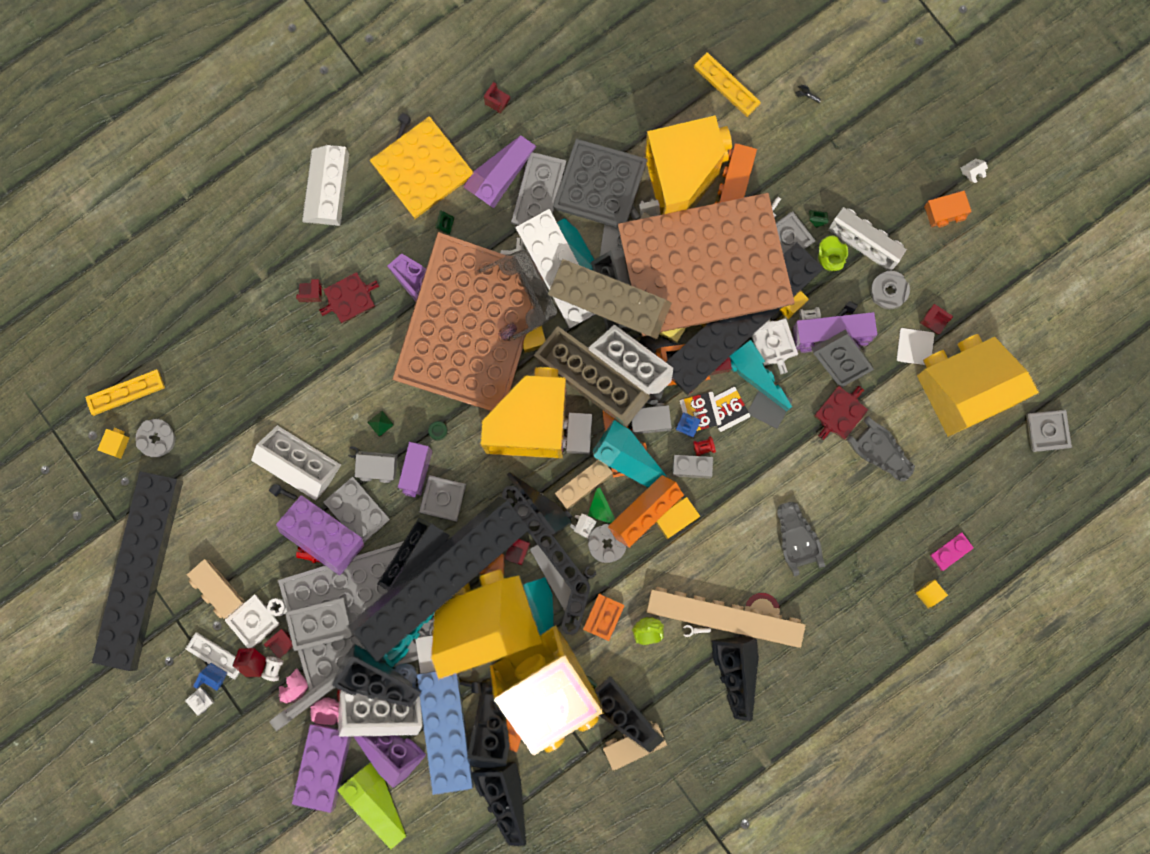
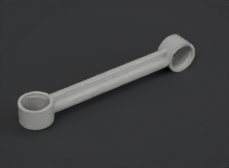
(303, 703)

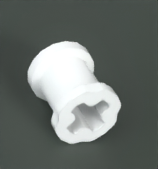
(809, 314)
(272, 604)
(272, 675)

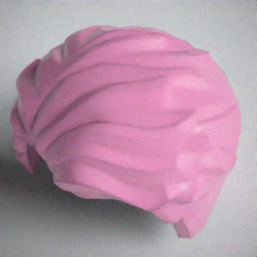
(296, 688)
(325, 711)

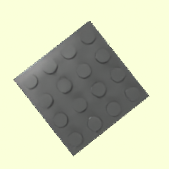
(600, 183)

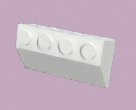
(326, 185)
(867, 239)
(633, 360)
(295, 462)
(377, 717)

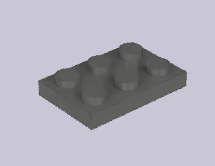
(843, 358)

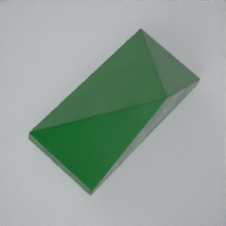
(600, 509)

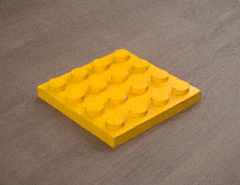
(422, 167)

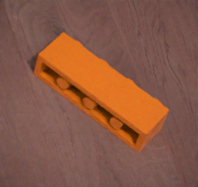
(737, 173)
(645, 511)

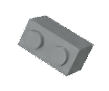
(652, 419)
(578, 433)
(376, 466)
(692, 466)

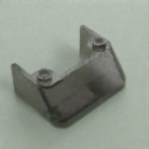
(543, 306)

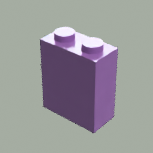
(415, 469)

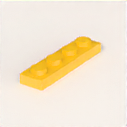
(727, 84)
(125, 392)

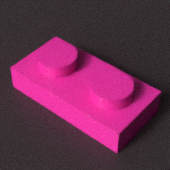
(951, 551)

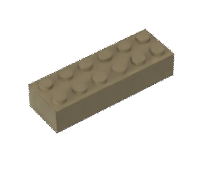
(610, 298)
(591, 376)

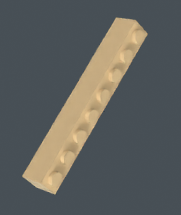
(725, 618)

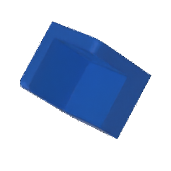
(212, 676)

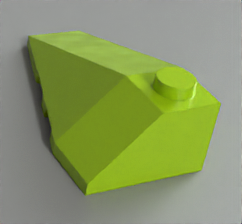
(373, 803)

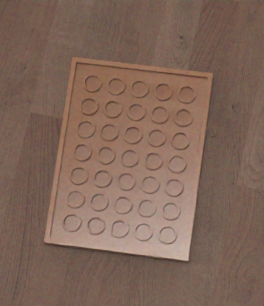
(709, 261)
(456, 325)

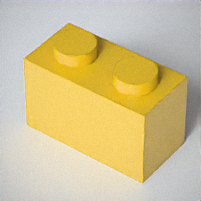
(677, 517)

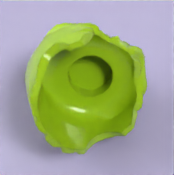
(832, 253)
(648, 631)

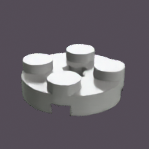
(898, 283)
(161, 447)
(596, 545)

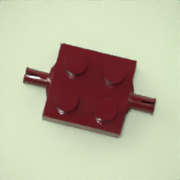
(349, 297)
(841, 412)

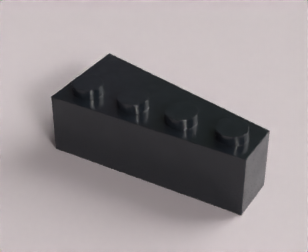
(626, 716)

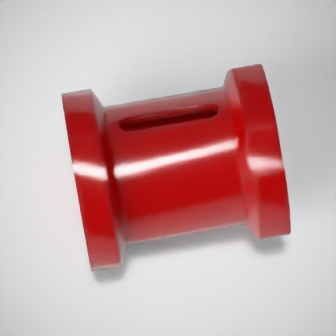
(704, 446)

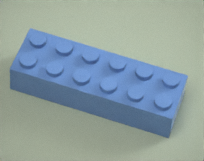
(445, 732)

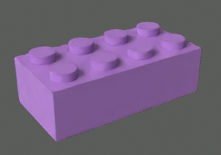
(815, 331)
(320, 535)
(321, 768)

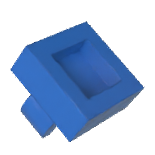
(688, 425)

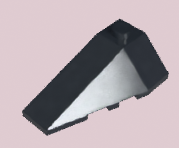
(548, 511)
(738, 666)
(366, 676)
(490, 735)
(504, 796)

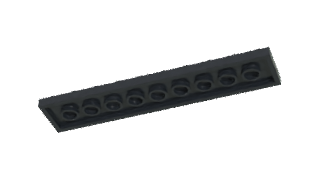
(724, 337)

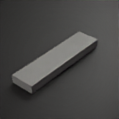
(553, 577)

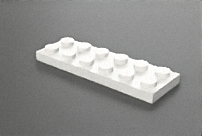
(547, 249)

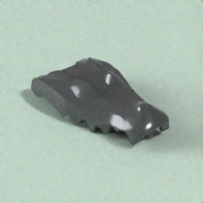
(880, 448)
(799, 541)

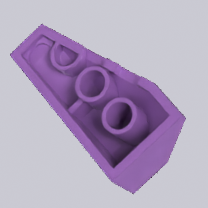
(497, 174)
(408, 273)
(391, 756)

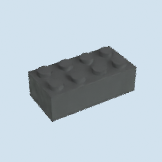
(614, 266)

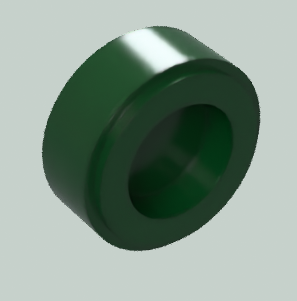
(437, 430)

